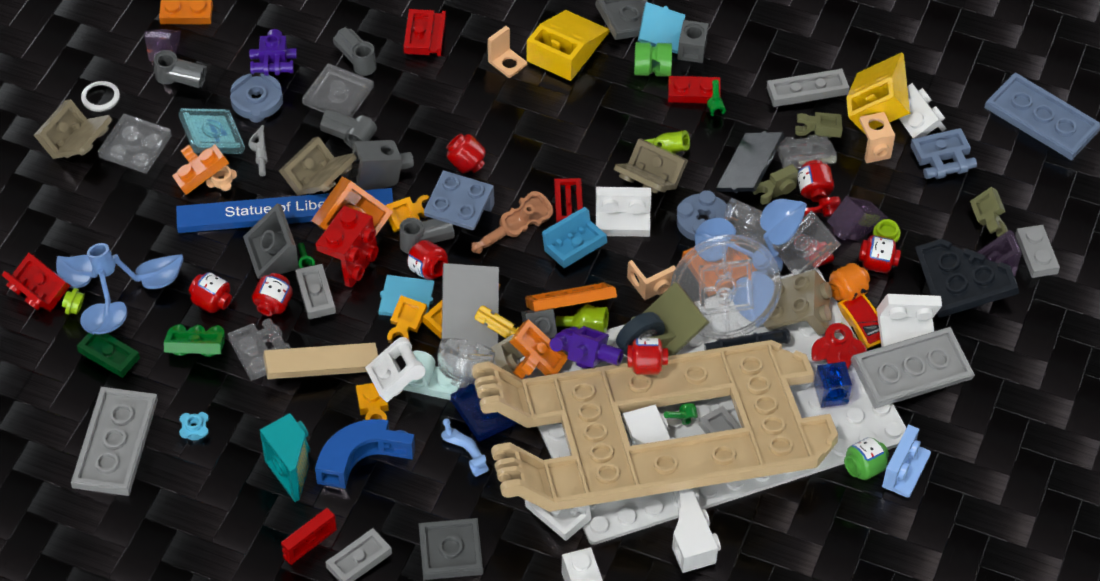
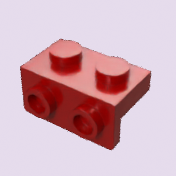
(37, 282)

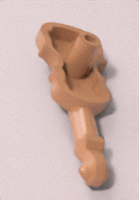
(533, 210)

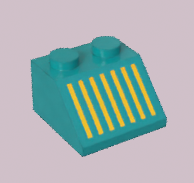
(287, 453)

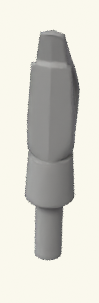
(259, 148)

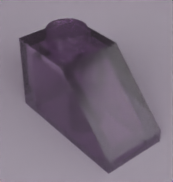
(855, 218)

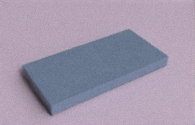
(1043, 116)

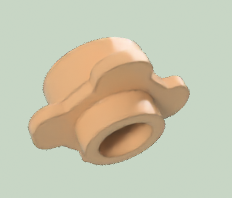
(225, 183)

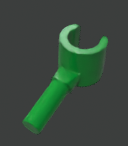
(715, 101)
(305, 259)
(685, 413)

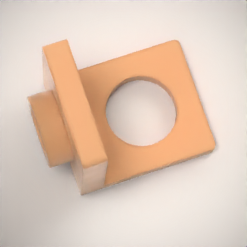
(500, 50)
(880, 141)
(653, 285)

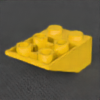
(564, 43)
(879, 90)

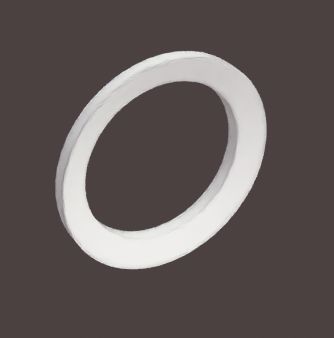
(98, 108)

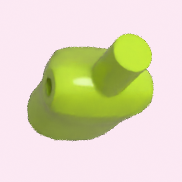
(672, 141)
(587, 316)

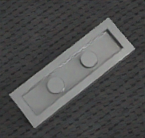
(807, 87)

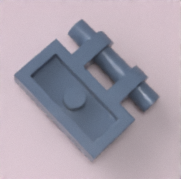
(940, 147)

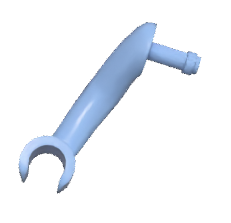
(478, 462)

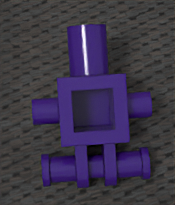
(272, 55)
(586, 347)

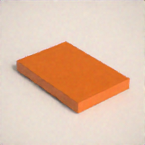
(570, 296)

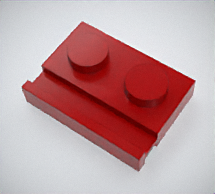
(424, 32)

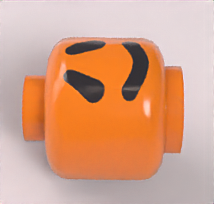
(849, 282)

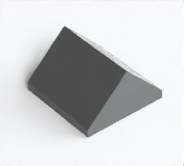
(272, 244)

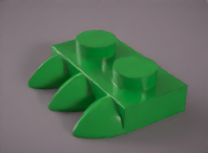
(194, 340)

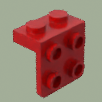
(352, 241)

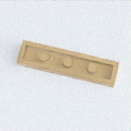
(318, 360)

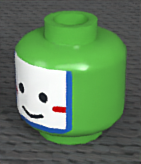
(866, 458)

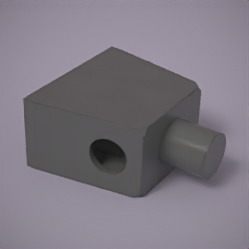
(378, 164)

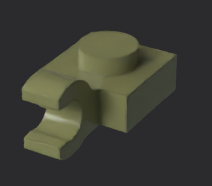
(822, 124)
(780, 183)
(987, 210)

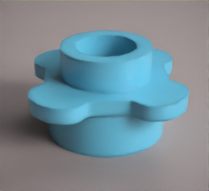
(193, 432)

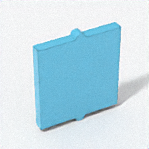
(660, 26)
(412, 288)

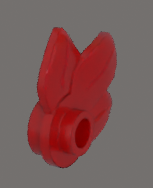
(826, 206)
(836, 350)

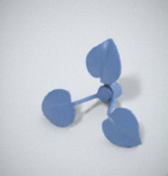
(779, 219)
(99, 260)

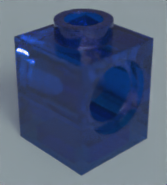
(832, 384)

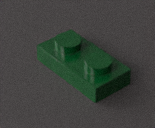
(109, 353)

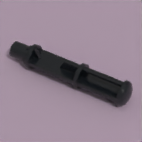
(779, 336)

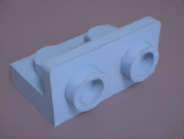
(906, 464)

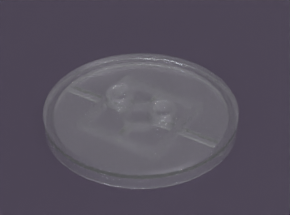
(730, 283)

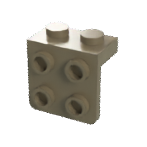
(70, 132)
(653, 167)
(315, 168)
(803, 299)

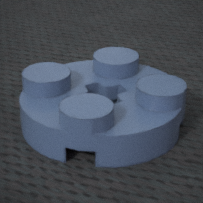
(256, 108)
(698, 204)

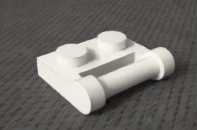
(386, 373)

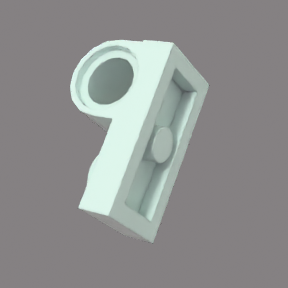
(433, 381)

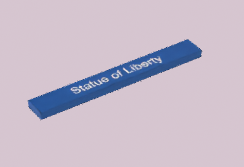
(248, 212)

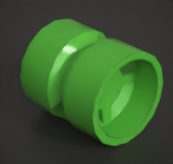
(653, 59)

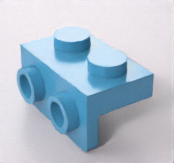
(573, 238)

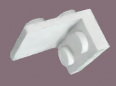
(906, 316)

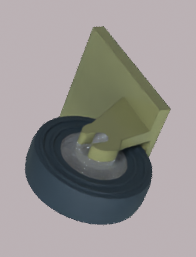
(670, 318)

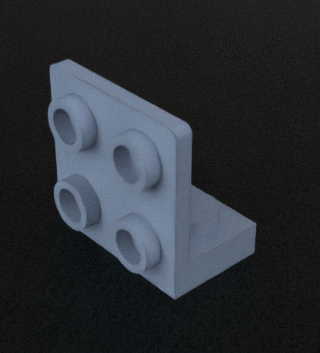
(459, 200)

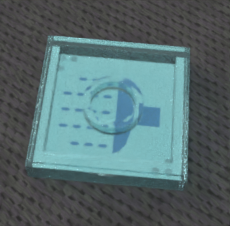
(211, 127)

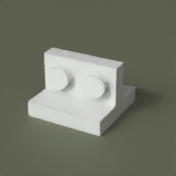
(623, 211)

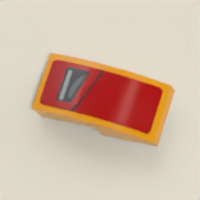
(863, 318)

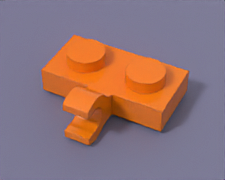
(186, 11)
(199, 167)
(537, 351)

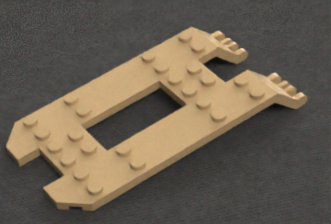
(605, 465)

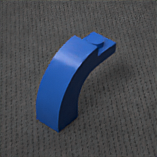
(357, 442)

